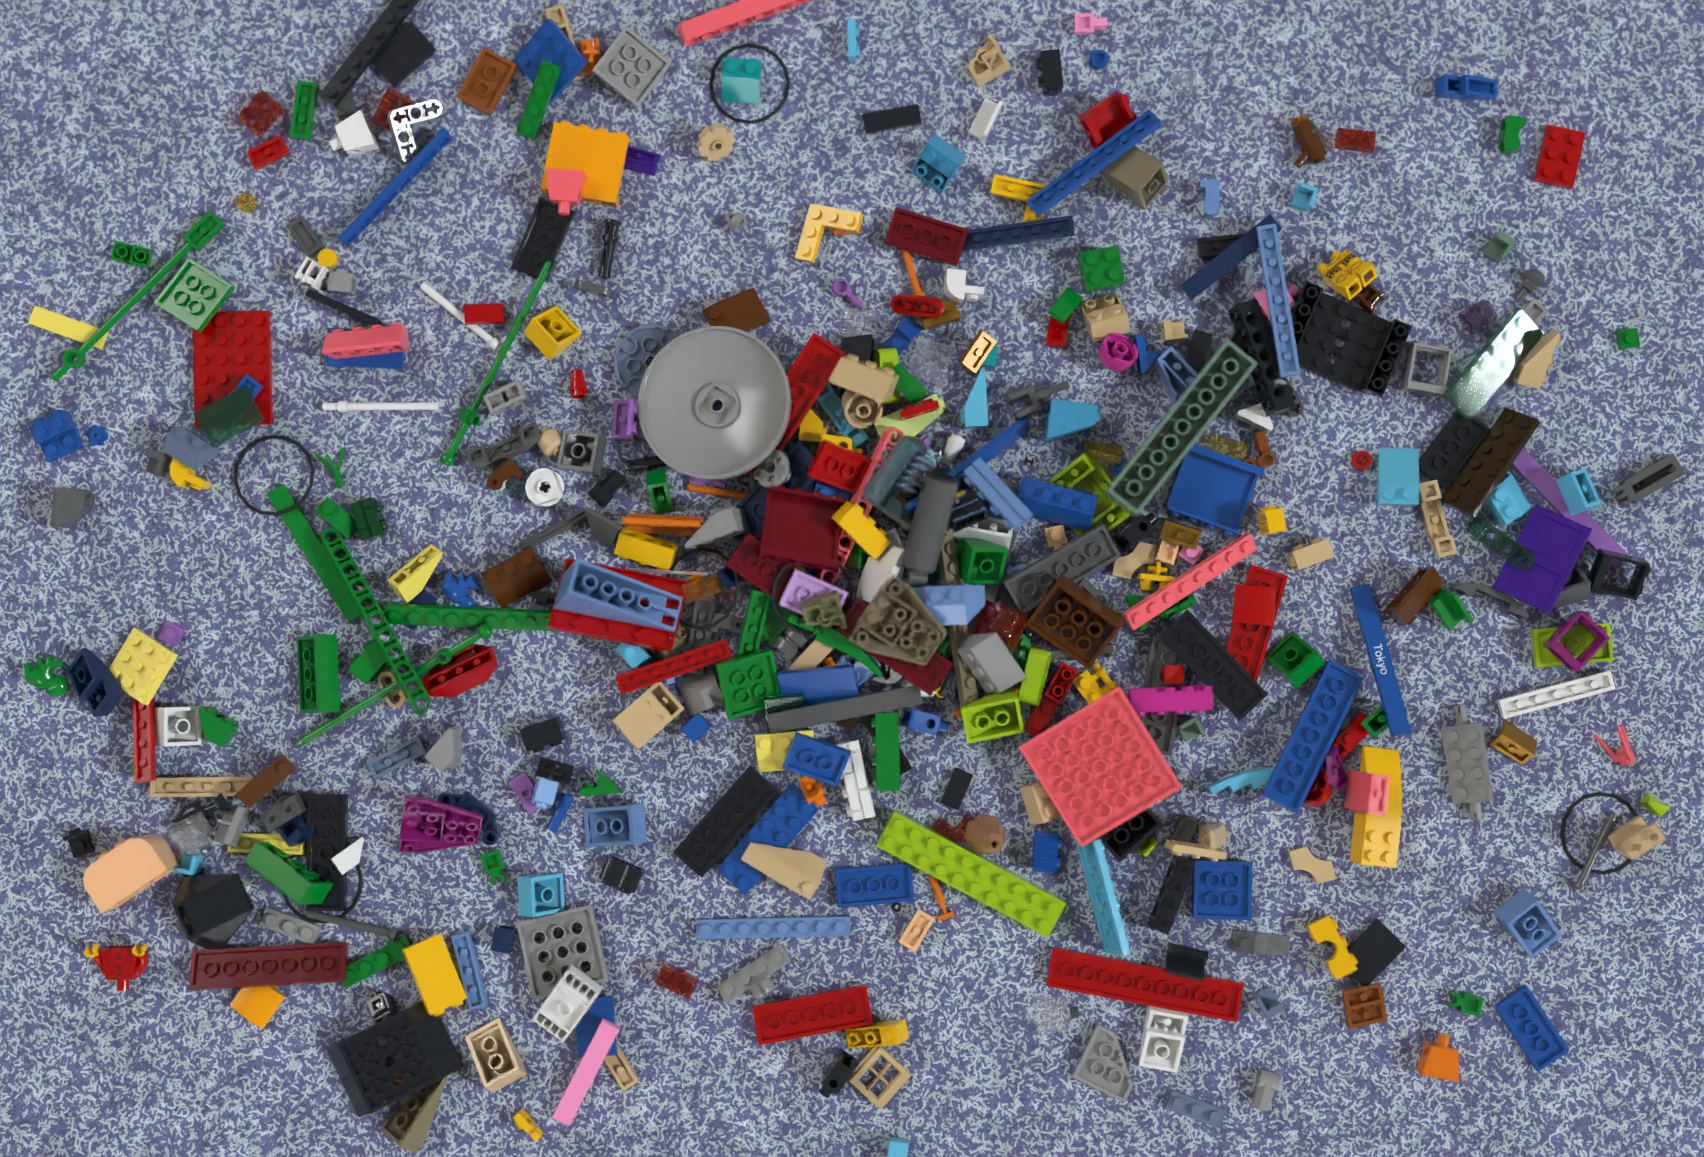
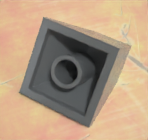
(70, 506)

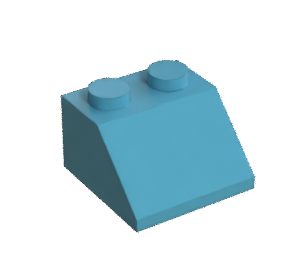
(1507, 501)
(540, 894)

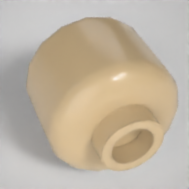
(550, 442)

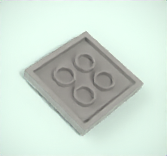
(631, 66)

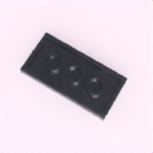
(542, 239)
(1451, 449)

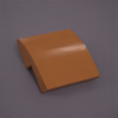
(1364, 1005)

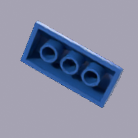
(1058, 502)

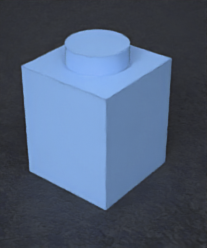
(544, 793)

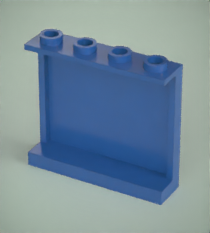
(1213, 489)

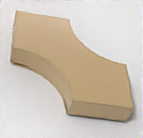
(1126, 565)
(1303, 860)

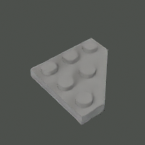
(1104, 1065)

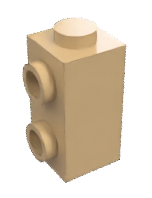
(1316, 552)

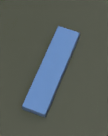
(469, 970)

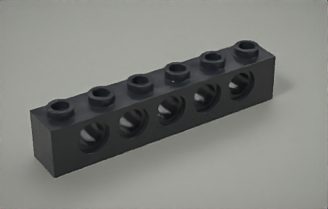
(1257, 344)

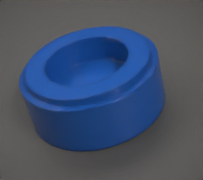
(1098, 59)

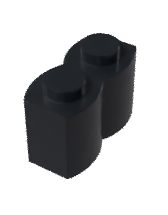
(621, 874)

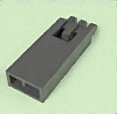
(1651, 477)

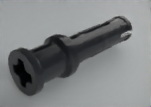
(610, 239)

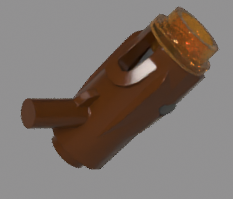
(1309, 139)

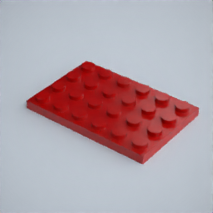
(226, 352)

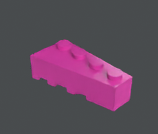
(1171, 699)

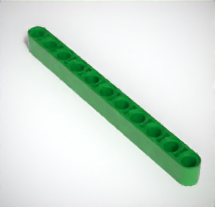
(375, 630)

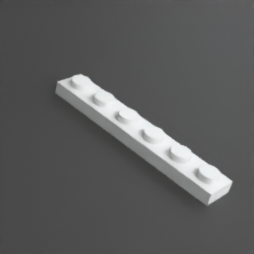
(1556, 694)

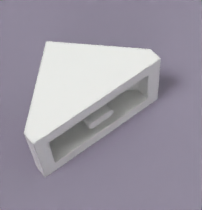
(1256, 417)

